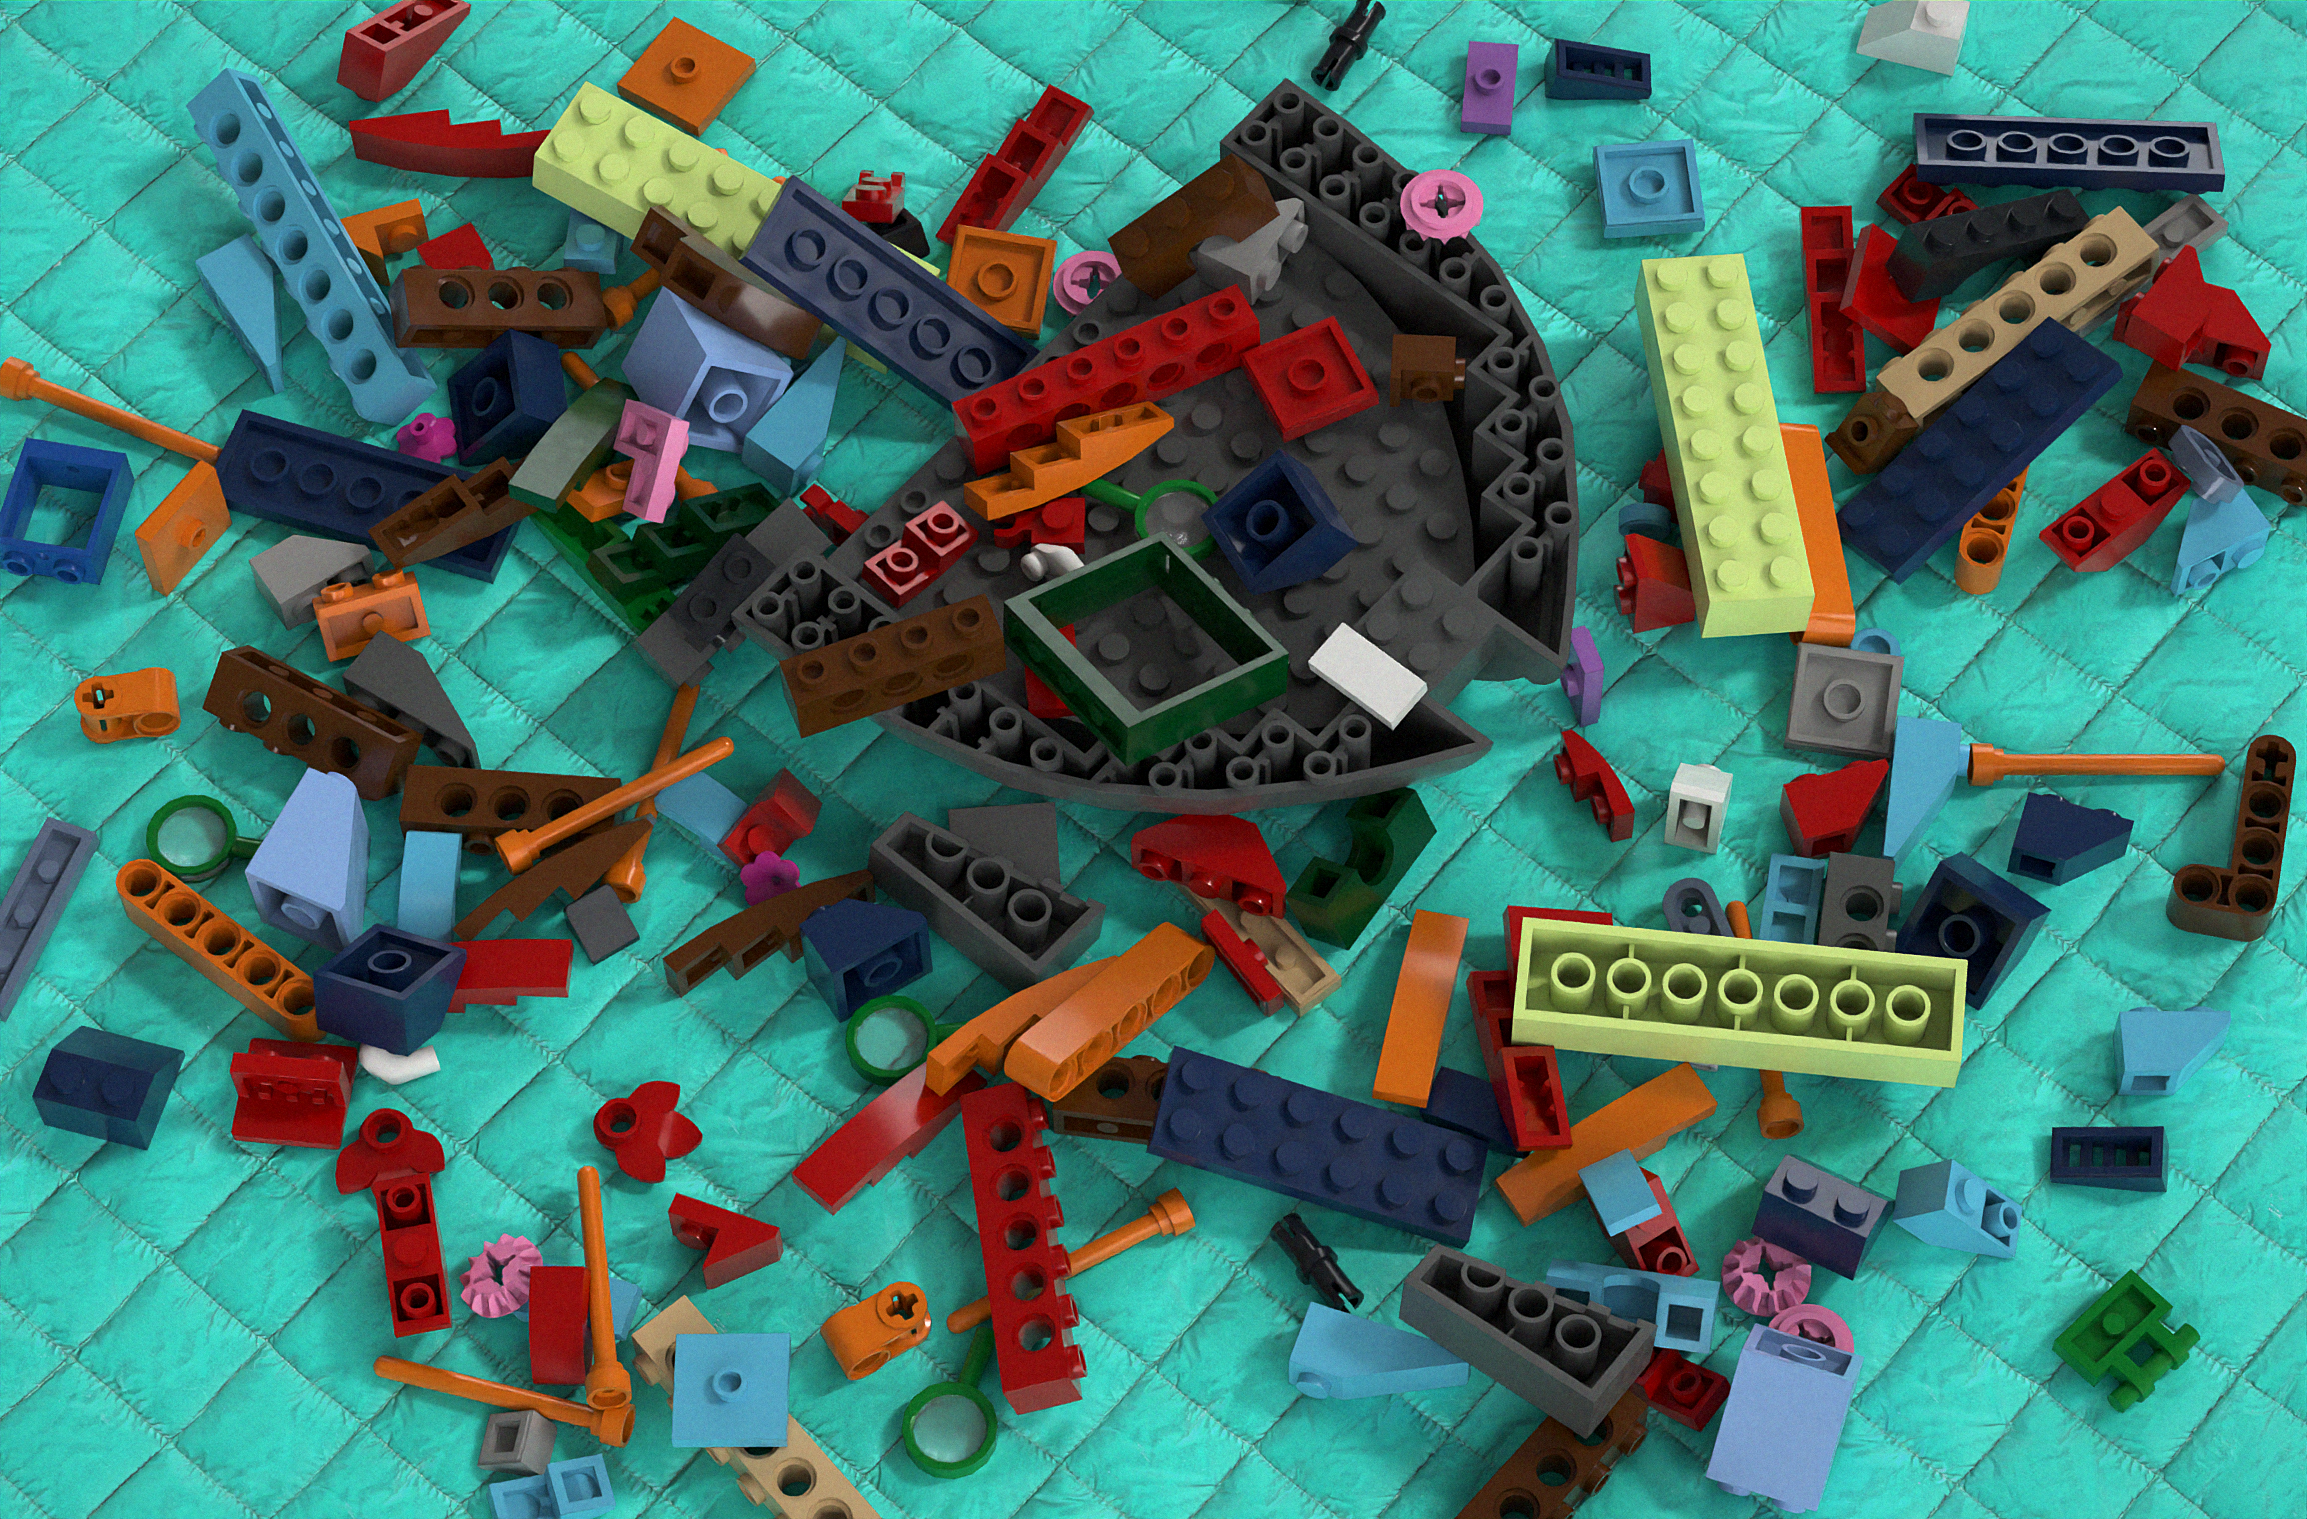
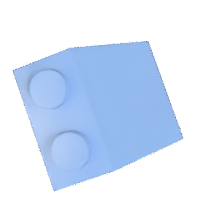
(703, 373)
(315, 864)
(1784, 1418)

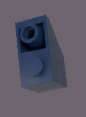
(2065, 840)

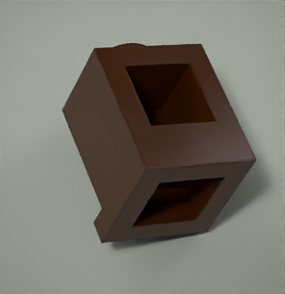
(1424, 368)
(1873, 433)

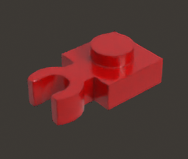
(833, 517)
(1051, 523)

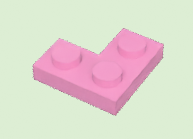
(658, 445)

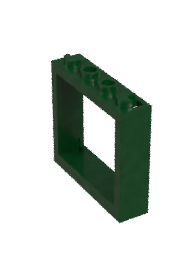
(1033, 635)

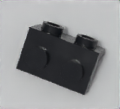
(717, 591)

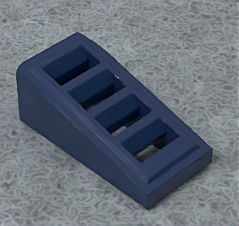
(1578, 85)
(2129, 1177)

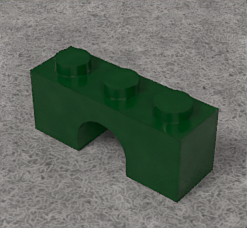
(1341, 900)

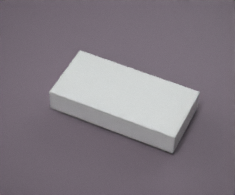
(1367, 675)

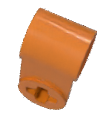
(132, 705)
(872, 1334)

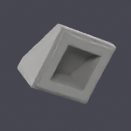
(517, 1443)

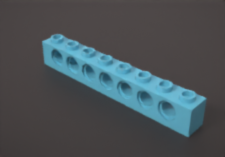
(309, 247)

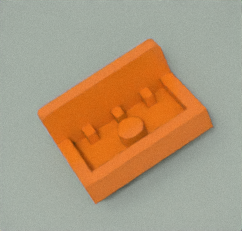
(355, 614)

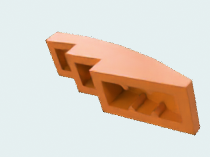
(1082, 453)
(1420, 1008)
(993, 1033)
(1635, 1121)

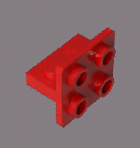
(293, 1093)

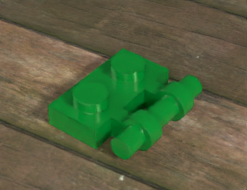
(2113, 1329)

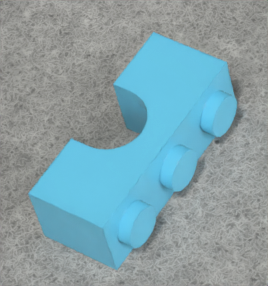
(1677, 1304)

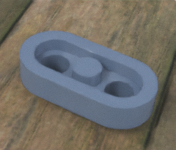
(2206, 464)
(1695, 892)

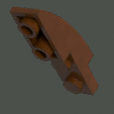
(723, 286)

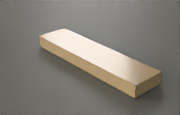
(1291, 959)

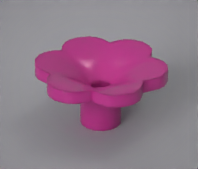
(428, 438)
(769, 877)

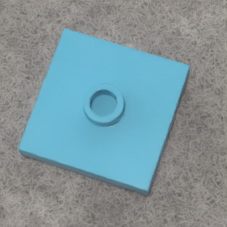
(1648, 188)
(731, 1390)

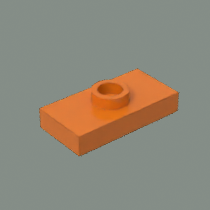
(604, 492)

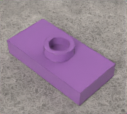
(1489, 88)
(1583, 677)

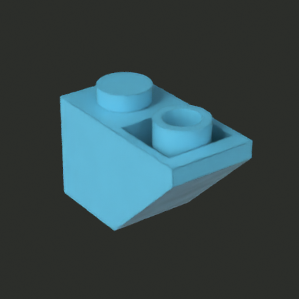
(2218, 540)
(2165, 1048)
(1956, 1210)

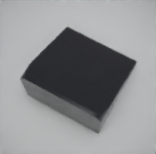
(904, 233)
(600, 923)

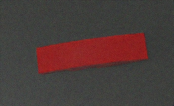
(434, 146)
(1021, 167)
(1833, 338)
(512, 968)
(1521, 1076)
(879, 1137)

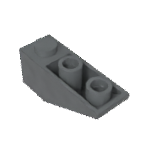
(403, 687)

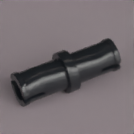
(1348, 44)
(1316, 1264)

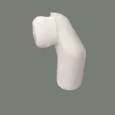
(1049, 560)
(398, 1068)

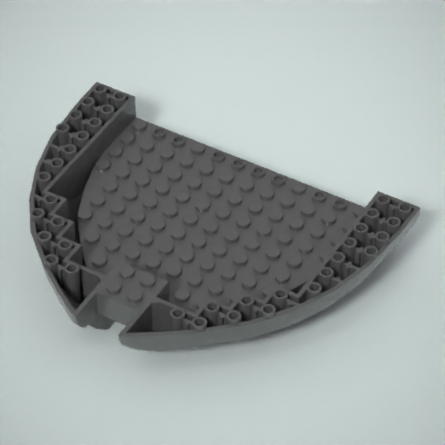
(1453, 503)

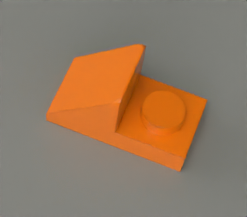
(386, 232)

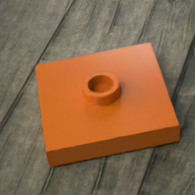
(686, 76)
(1004, 275)
(183, 527)

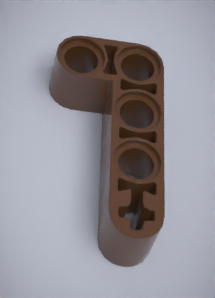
(2251, 837)

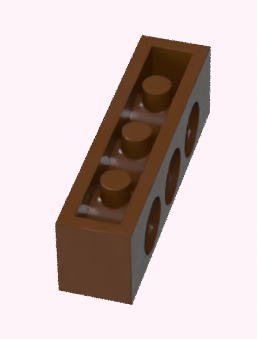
(426, 322)
(2220, 413)
(893, 665)
(382, 742)
(489, 796)
(1122, 1119)
(1556, 1450)

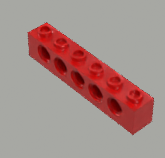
(1107, 375)
(991, 1122)

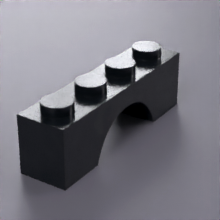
(1947, 250)

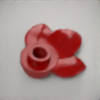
(654, 1133)
(373, 1161)

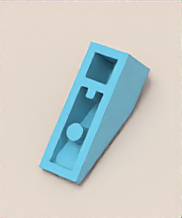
(245, 293)
(792, 435)
(1921, 781)
(1363, 1358)

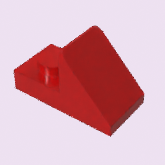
(772, 821)
(736, 1241)

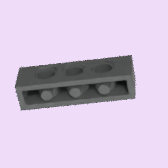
(1862, 887)

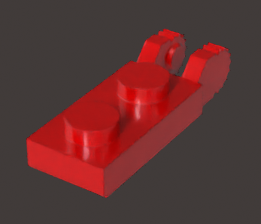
(876, 198)

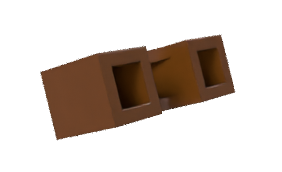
(1220, 201)

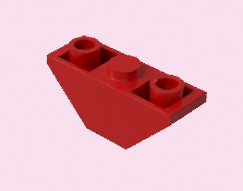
(2231, 338)
(2117, 515)
(1214, 859)
(413, 1255)

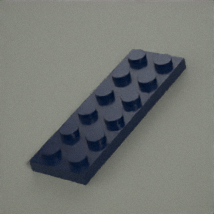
(2067, 153)
(881, 298)
(1975, 449)
(338, 487)
(1318, 1147)

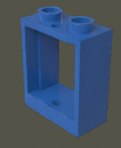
(69, 468)

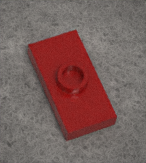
(1244, 962)

